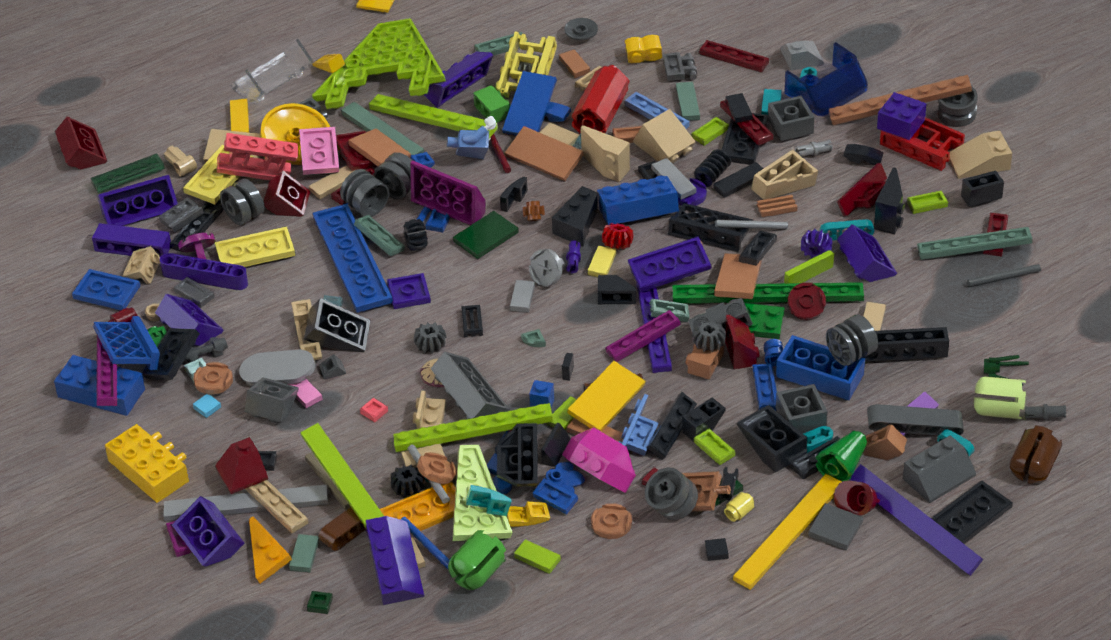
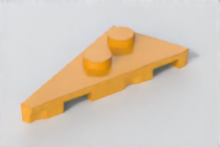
(267, 552)

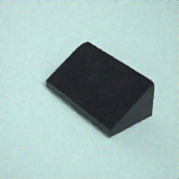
(554, 446)

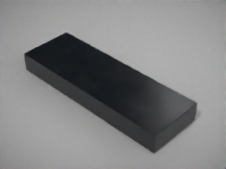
(737, 180)
(758, 248)
(806, 464)

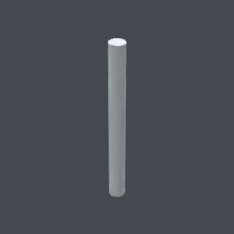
(751, 224)
(436, 486)

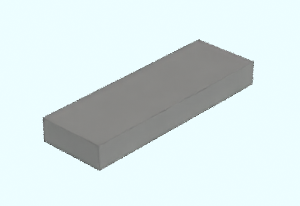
(680, 182)

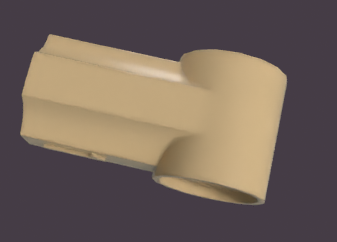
(182, 163)

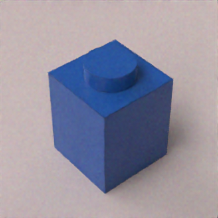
(541, 393)

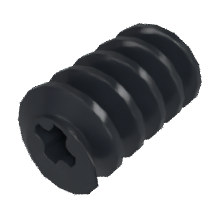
(712, 167)

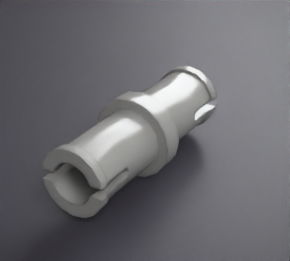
(814, 148)

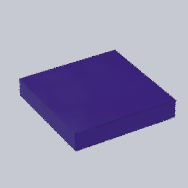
(408, 291)

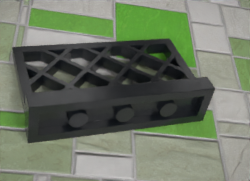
(684, 227)

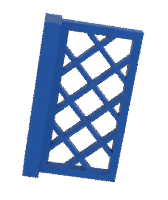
(139, 339)

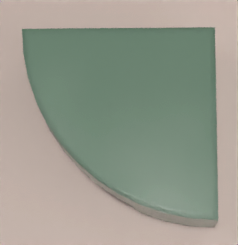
(533, 338)

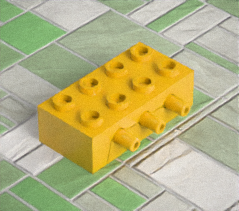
(148, 462)

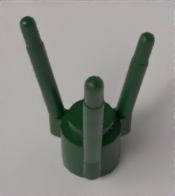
(992, 365)

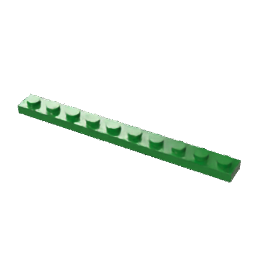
(767, 293)

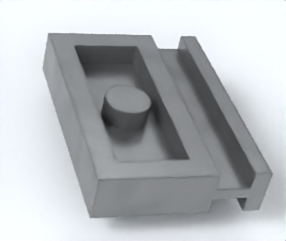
(181, 214)

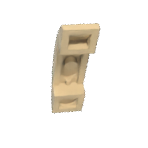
(301, 313)

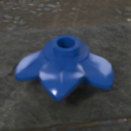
(565, 476)

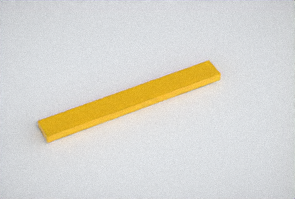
(786, 532)

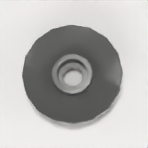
(581, 29)

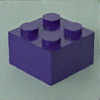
(901, 116)

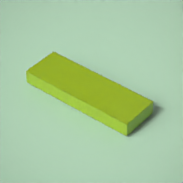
(810, 268)

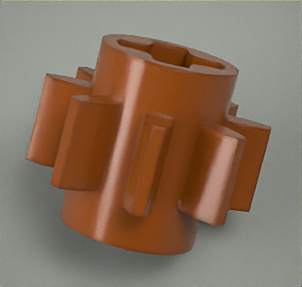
(533, 211)

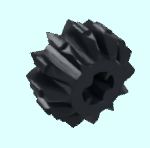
(415, 234)
(407, 481)

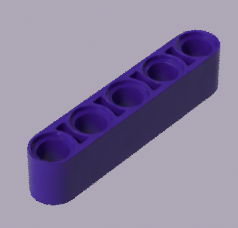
(204, 271)

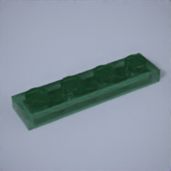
(127, 173)

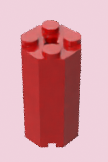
(600, 99)

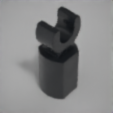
(729, 479)

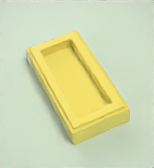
(601, 261)

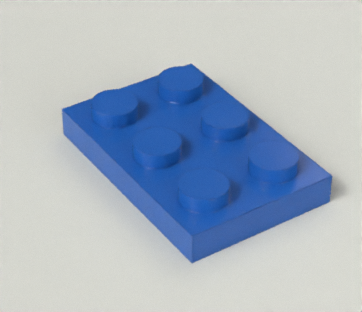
(106, 289)

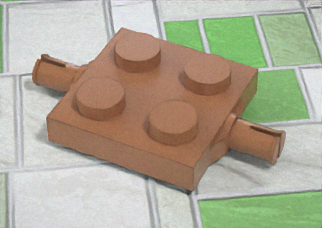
(708, 489)

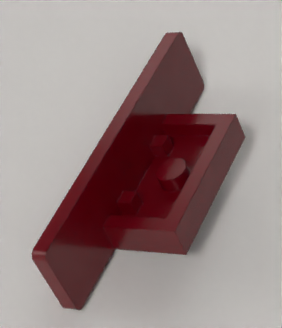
(864, 192)

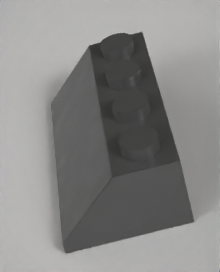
(467, 386)

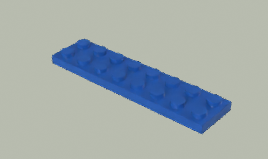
(352, 258)

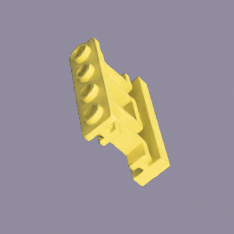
(513, 59)

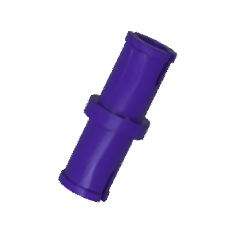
(573, 256)

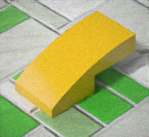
(531, 514)

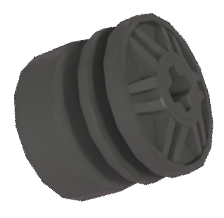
(364, 192)
(851, 340)

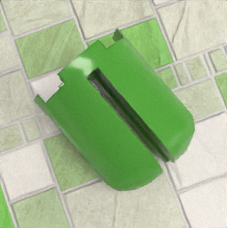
(476, 560)

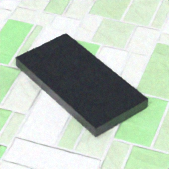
(740, 145)
(973, 511)

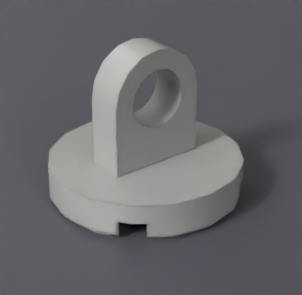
(546, 267)

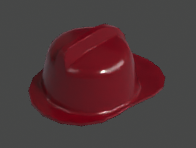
(855, 497)

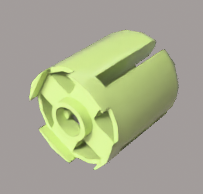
(1000, 407)

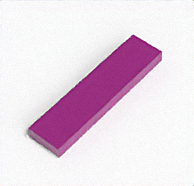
(642, 336)

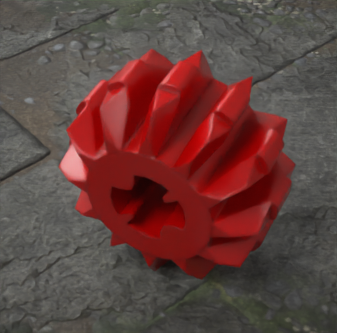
(617, 236)

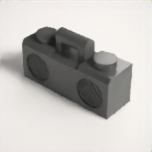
(718, 314)

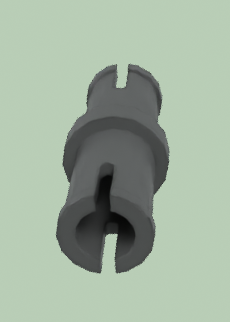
(1045, 412)

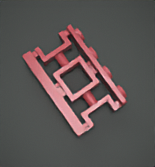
(241, 164)

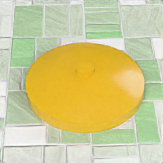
(285, 121)

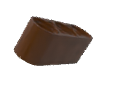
(341, 530)

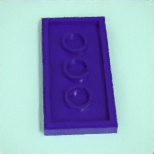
(669, 264)

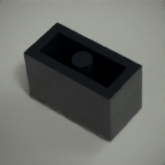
(982, 188)

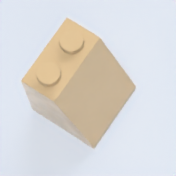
(664, 138)

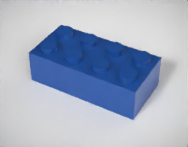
(638, 200)
(812, 363)
(79, 384)

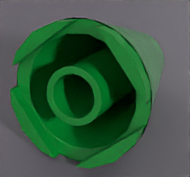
(842, 456)

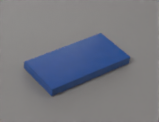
(529, 102)

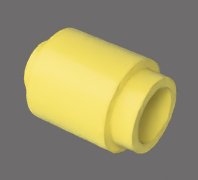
(739, 506)

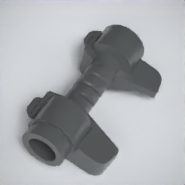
(216, 348)

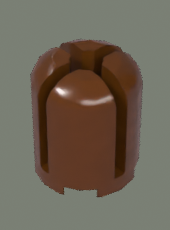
(1034, 455)

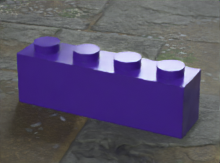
(125, 240)

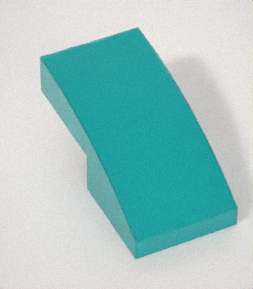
(492, 500)

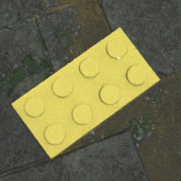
(207, 182)
(256, 248)

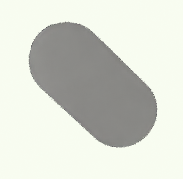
(280, 366)

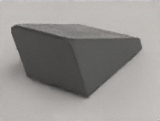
(332, 367)

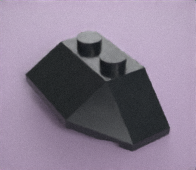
(519, 456)

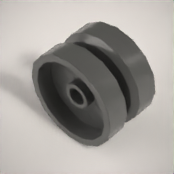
(958, 109)
(395, 174)
(242, 201)
(671, 493)

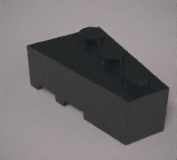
(576, 216)

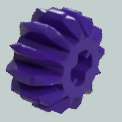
(815, 243)

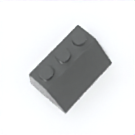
(939, 469)

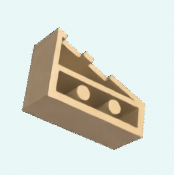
(784, 176)

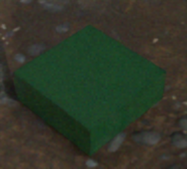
(319, 602)

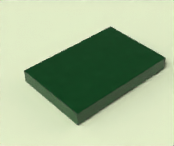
(485, 234)

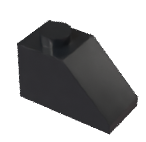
(615, 290)

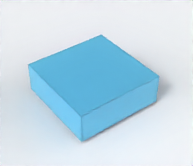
(207, 405)

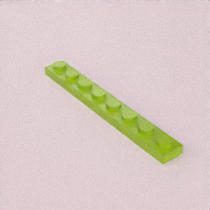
(426, 114)
(472, 427)

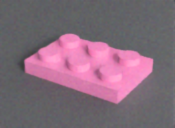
(319, 150)

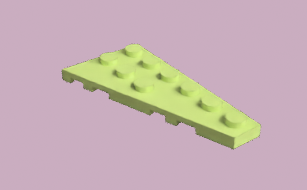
(468, 518)

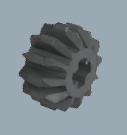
(709, 336)
(430, 337)

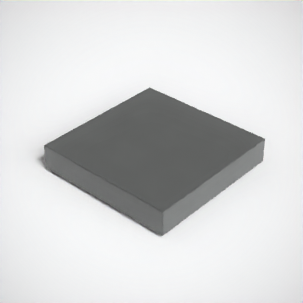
(835, 526)

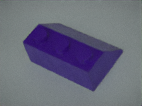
(865, 255)
(185, 314)
(207, 529)

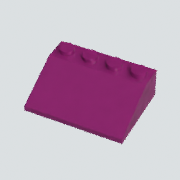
(446, 194)

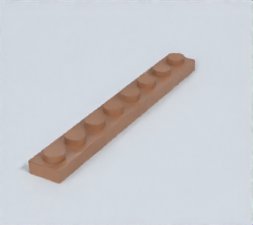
(923, 93)

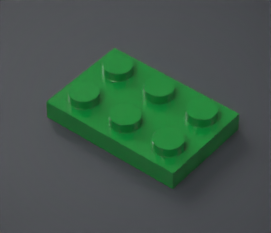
(766, 320)

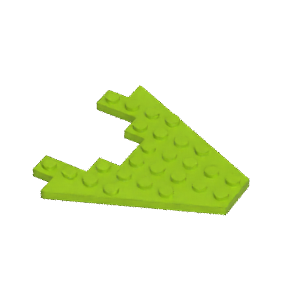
(387, 48)

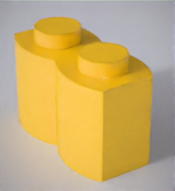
(643, 49)

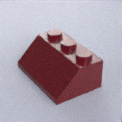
(80, 144)

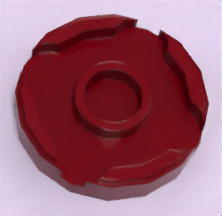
(806, 301)

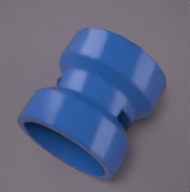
(772, 351)

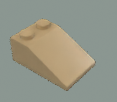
(606, 153)
(981, 155)

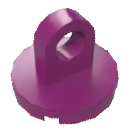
(197, 244)

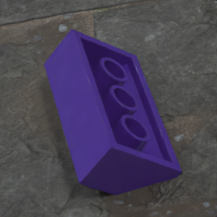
(459, 77)
(137, 201)
(394, 559)

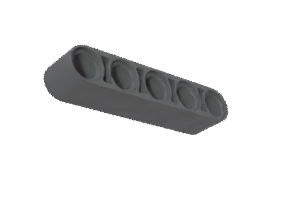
(915, 419)

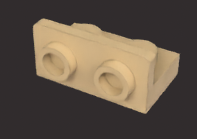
(142, 265)
(429, 411)

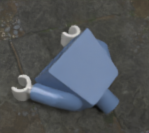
(473, 142)

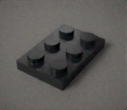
(173, 353)

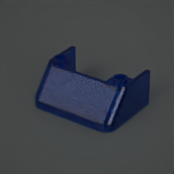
(833, 89)

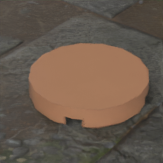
(213, 378)
(436, 468)
(611, 521)

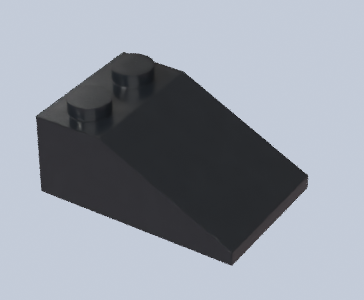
(889, 205)
(336, 327)
(773, 438)

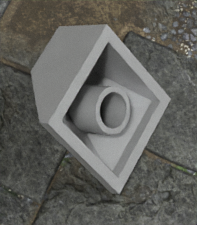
(801, 54)

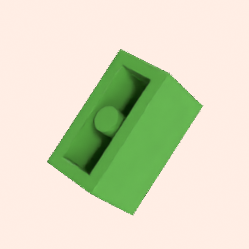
(491, 103)

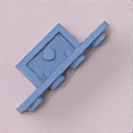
(640, 431)

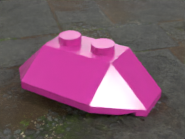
(602, 458)

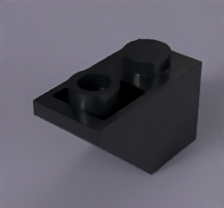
(702, 418)

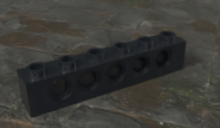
(910, 344)

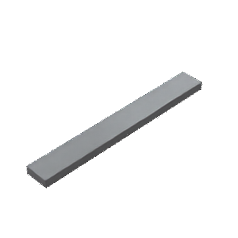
(247, 503)

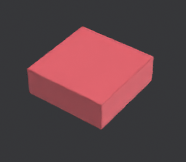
(374, 410)

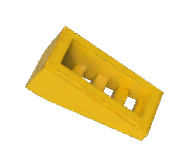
(330, 62)

